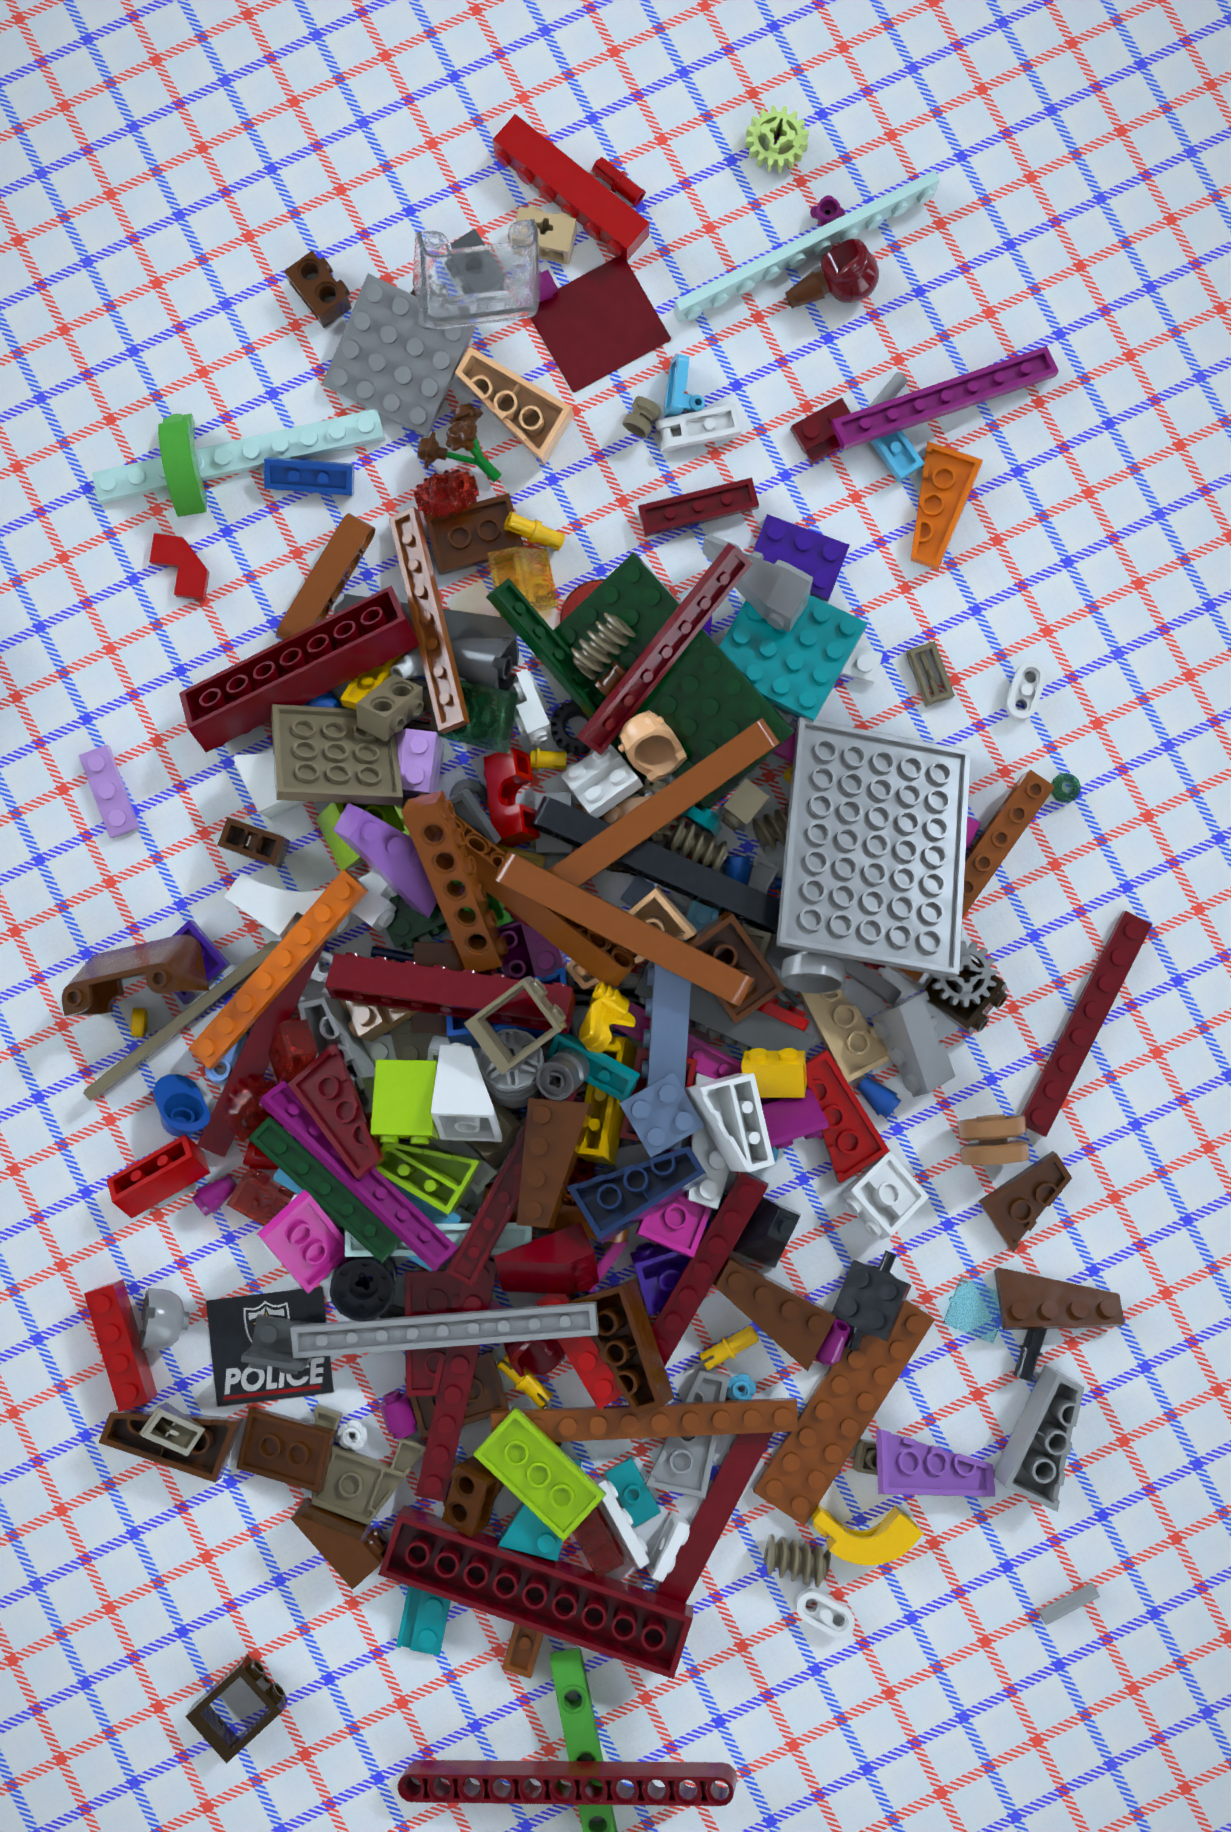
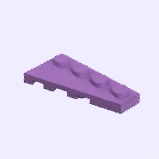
(922, 1469)

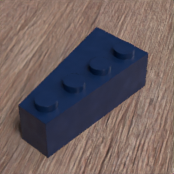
(630, 1194)

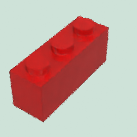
(158, 1176)

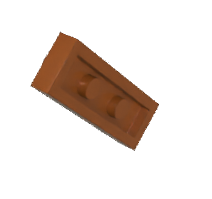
(522, 1651)

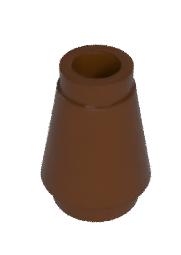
(808, 290)

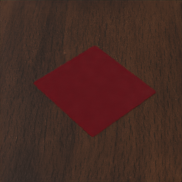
(599, 324)

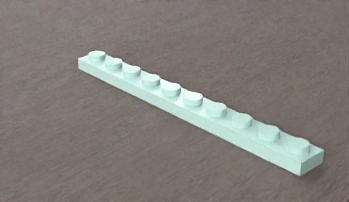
(815, 242)
(245, 454)

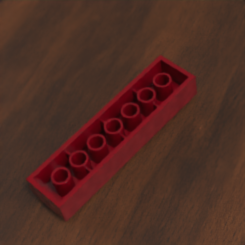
(298, 669)

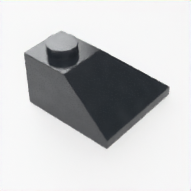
(767, 1232)

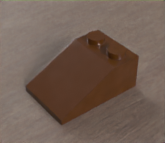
(730, 944)
(345, 1543)

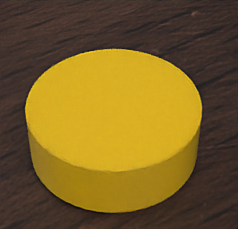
(139, 1022)

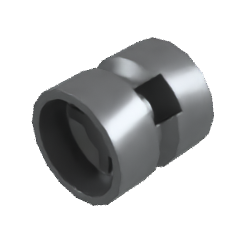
(562, 1074)

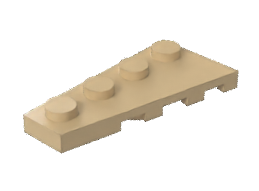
(845, 1033)

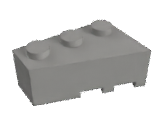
(913, 1044)

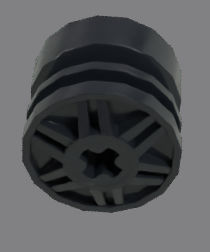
(359, 1297)

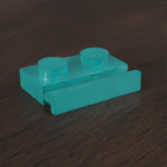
(423, 1622)

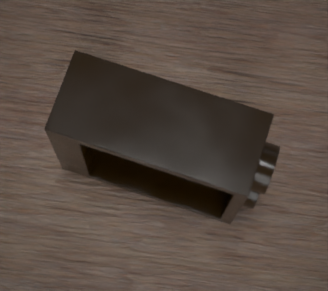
(215, 1729)

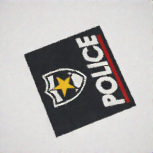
(231, 1335)

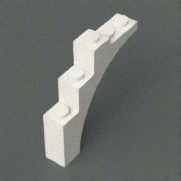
(282, 909)

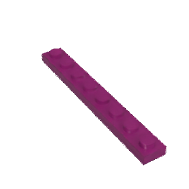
(944, 398)
(373, 1190)

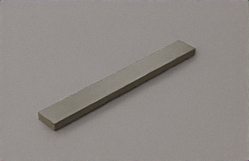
(179, 1023)

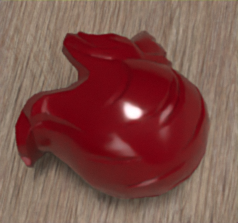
(850, 271)
(534, 1356)

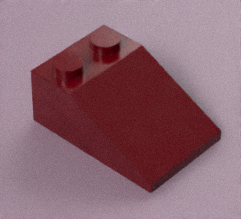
(550, 1264)

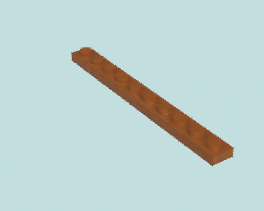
(665, 1421)

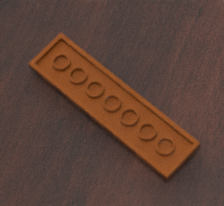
(838, 1417)

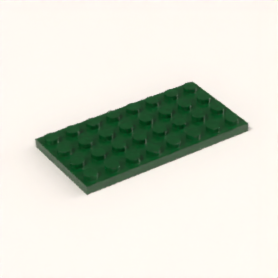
(702, 693)

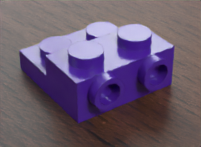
(657, 1273)

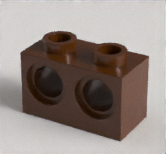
(314, 291)
(470, 1497)

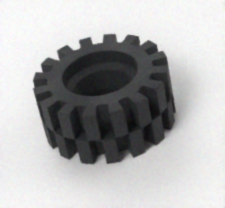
(558, 728)

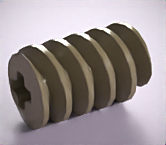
(601, 645)
(772, 829)
(697, 846)
(796, 1560)

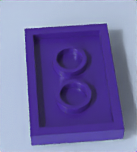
(805, 550)

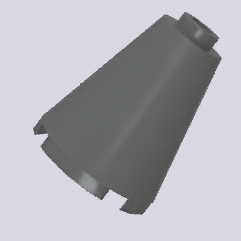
(486, 660)

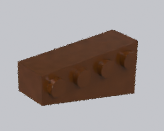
(549, 1157)
(782, 1313)
(629, 1346)
(206, 1458)

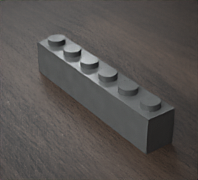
(754, 1031)

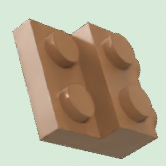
(373, 1021)

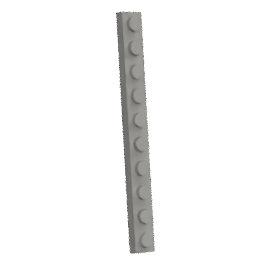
(445, 1330)

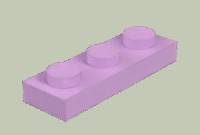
(109, 791)

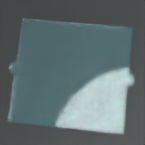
(974, 1310)

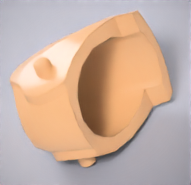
(651, 746)

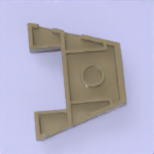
(357, 1483)

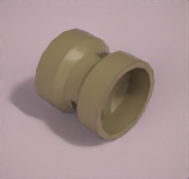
(641, 417)

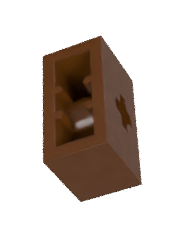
(254, 842)

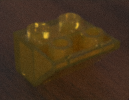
(528, 571)

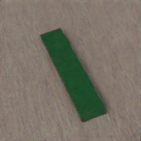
(325, 1189)

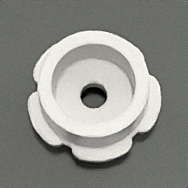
(358, 1429)

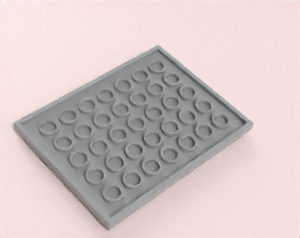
(875, 848)

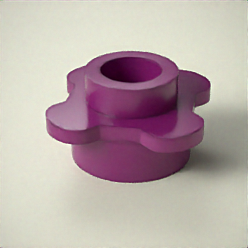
(829, 204)

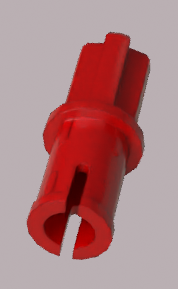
(618, 181)

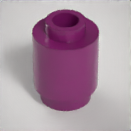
(398, 1414)

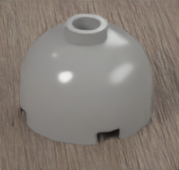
(162, 1319)

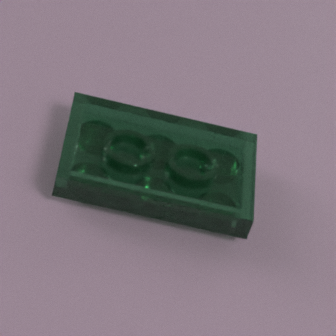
(490, 717)

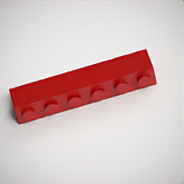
(570, 188)

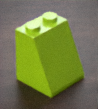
(342, 853)
(404, 1101)

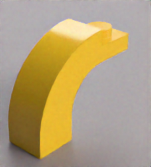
(871, 1546)

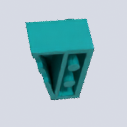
(530, 1535)

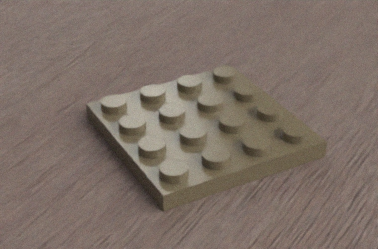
(330, 759)

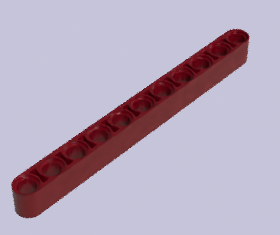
(577, 1773)

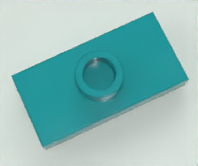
(633, 1491)

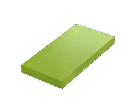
(539, 1473)

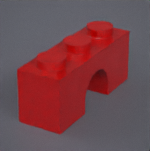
(504, 777)

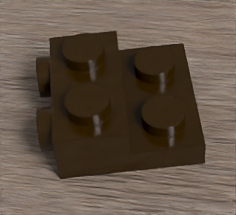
(973, 1016)

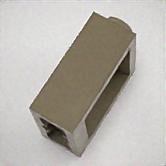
(490, 1040)

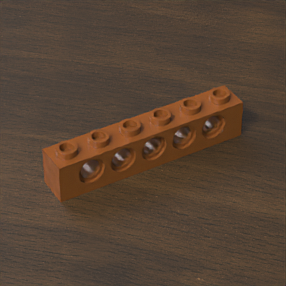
(436, 810)

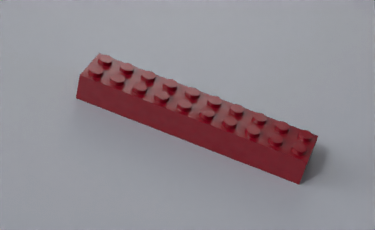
(538, 1592)

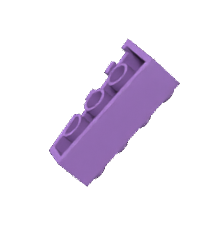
(388, 855)

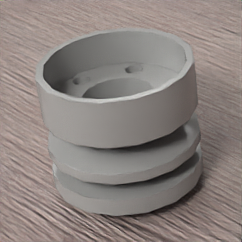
(812, 972)
(519, 1082)

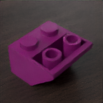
(529, 953)
(793, 1118)

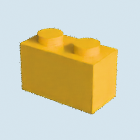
(777, 1072)

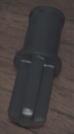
(1029, 1353)

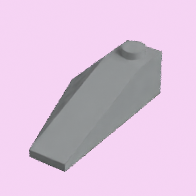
(773, 590)

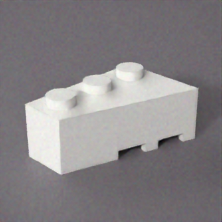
(734, 1120)

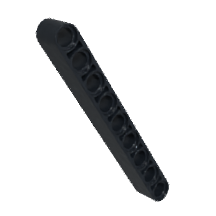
(664, 867)

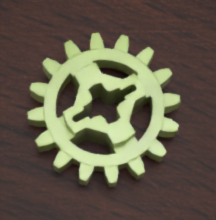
(790, 143)

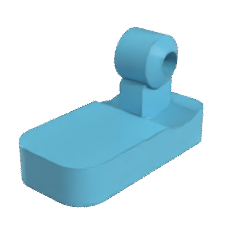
(676, 399)

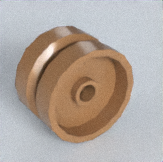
(993, 1140)

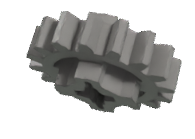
(965, 985)

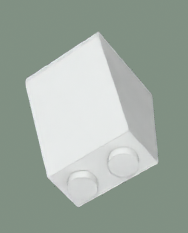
(259, 778)
(461, 1099)

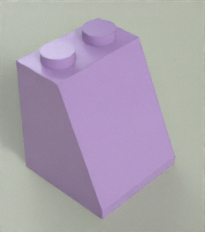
(419, 761)

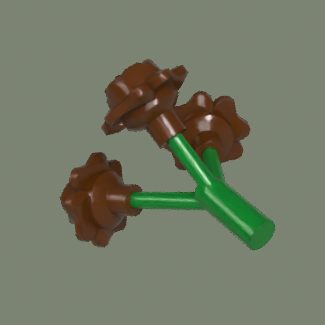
(460, 435)

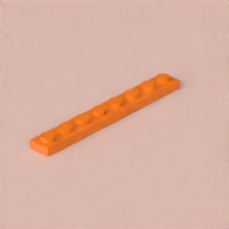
(278, 969)

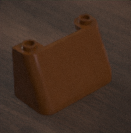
(167, 963)

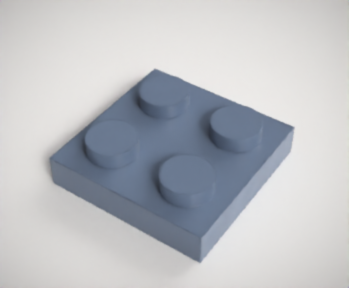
(661, 1114)

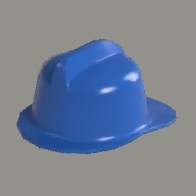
(180, 1105)

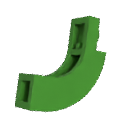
(180, 464)

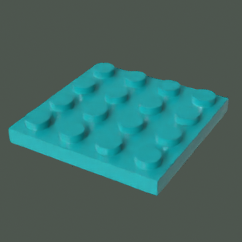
(795, 666)

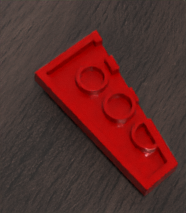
(851, 1135)

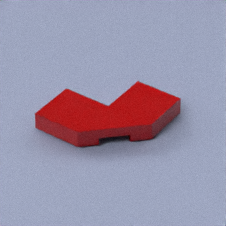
(191, 574)

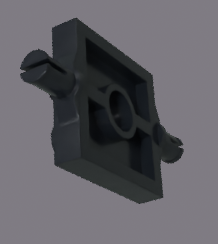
(871, 1300)

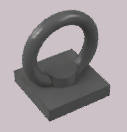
(469, 809)

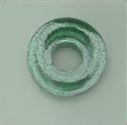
(1061, 796)

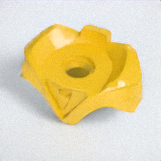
(605, 1009)

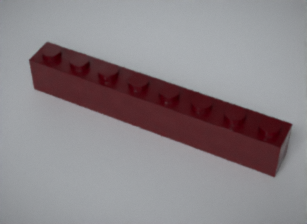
(440, 991)

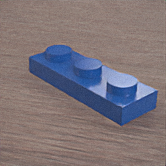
(308, 476)

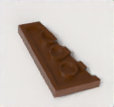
(1047, 1303)

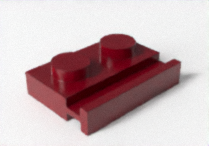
(816, 433)

